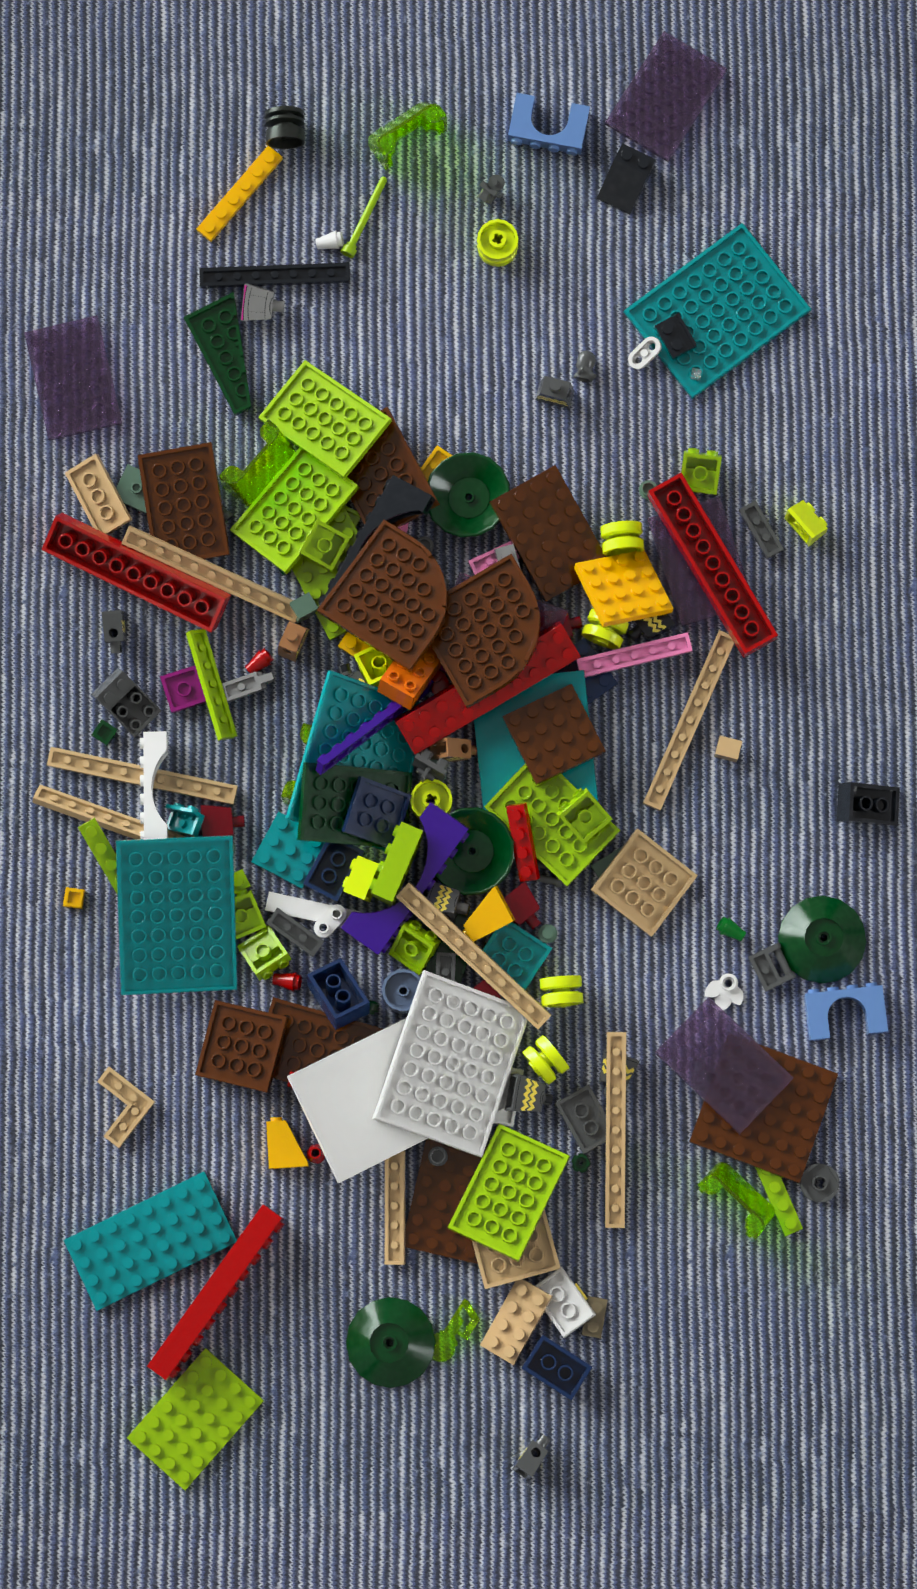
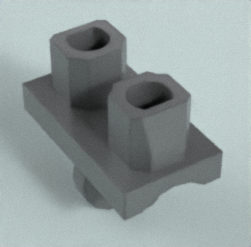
(491, 189)
(428, 768)

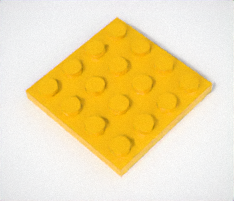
(623, 588)

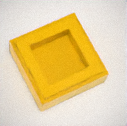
(74, 898)

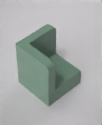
(304, 607)

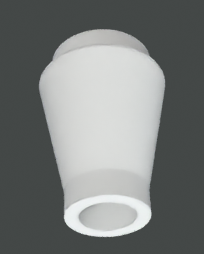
(330, 241)

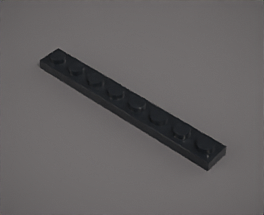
(275, 275)

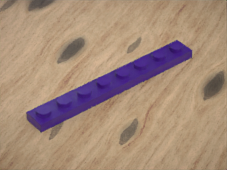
(364, 733)

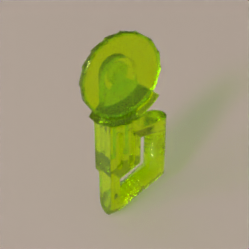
(446, 1339)

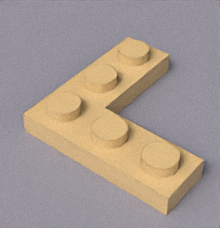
(137, 1106)

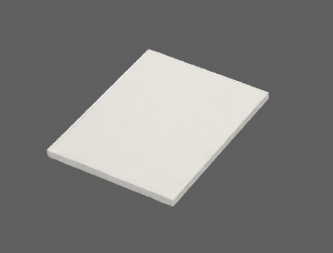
(451, 1064)
(341, 1099)

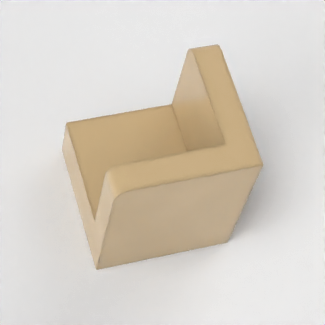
(728, 748)

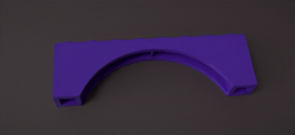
(443, 836)

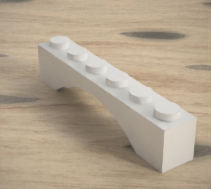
(154, 752)

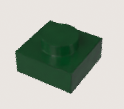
(104, 732)

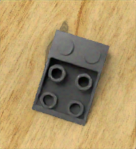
(126, 702)

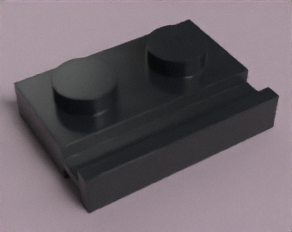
(675, 336)

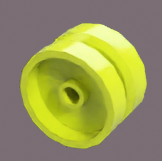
(487, 239)
(622, 537)
(604, 636)
(430, 790)
(561, 991)
(543, 1061)

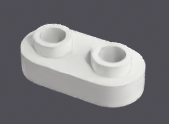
(644, 351)
(330, 921)

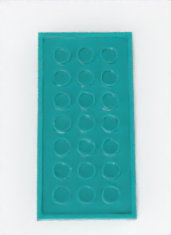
(150, 1241)

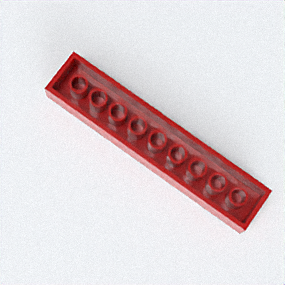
(712, 565)
(136, 572)
(447, 712)
(215, 1293)

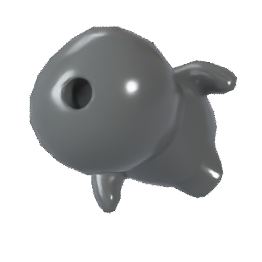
(585, 364)

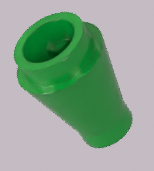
(730, 929)

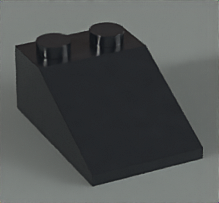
(626, 179)
(868, 804)

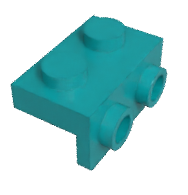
(184, 820)

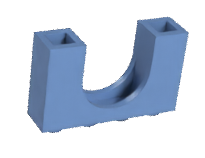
(568, 140)
(869, 998)

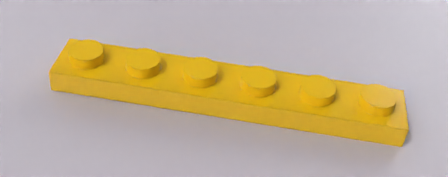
(239, 193)

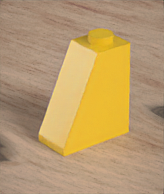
(488, 916)
(282, 1146)

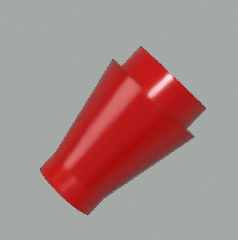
(259, 661)
(289, 981)
(319, 1158)

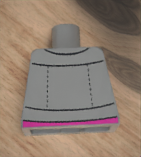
(259, 303)

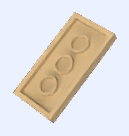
(98, 495)
(516, 1321)

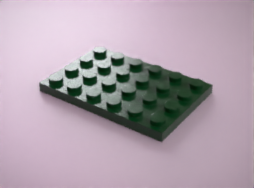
(328, 797)

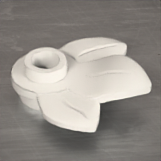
(725, 995)

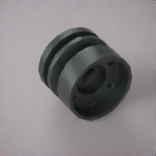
(284, 127)

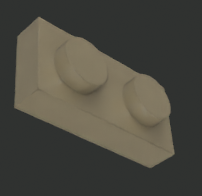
(595, 1325)

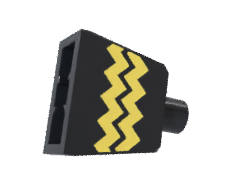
(651, 627)

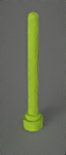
(349, 249)

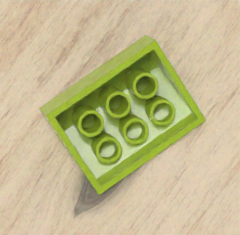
(397, 863)

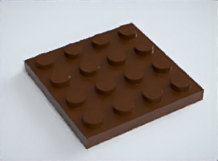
(553, 734)
(241, 1046)

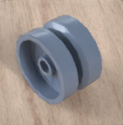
(392, 987)

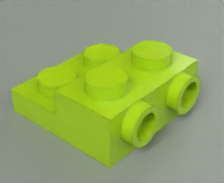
(701, 470)
(325, 545)
(583, 815)
(247, 914)
(414, 946)
(264, 953)

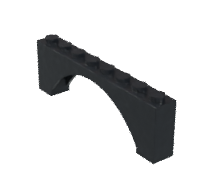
(395, 503)

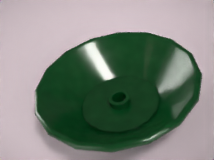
(463, 476)
(493, 854)
(809, 955)
(411, 1346)

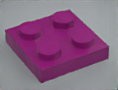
(183, 689)

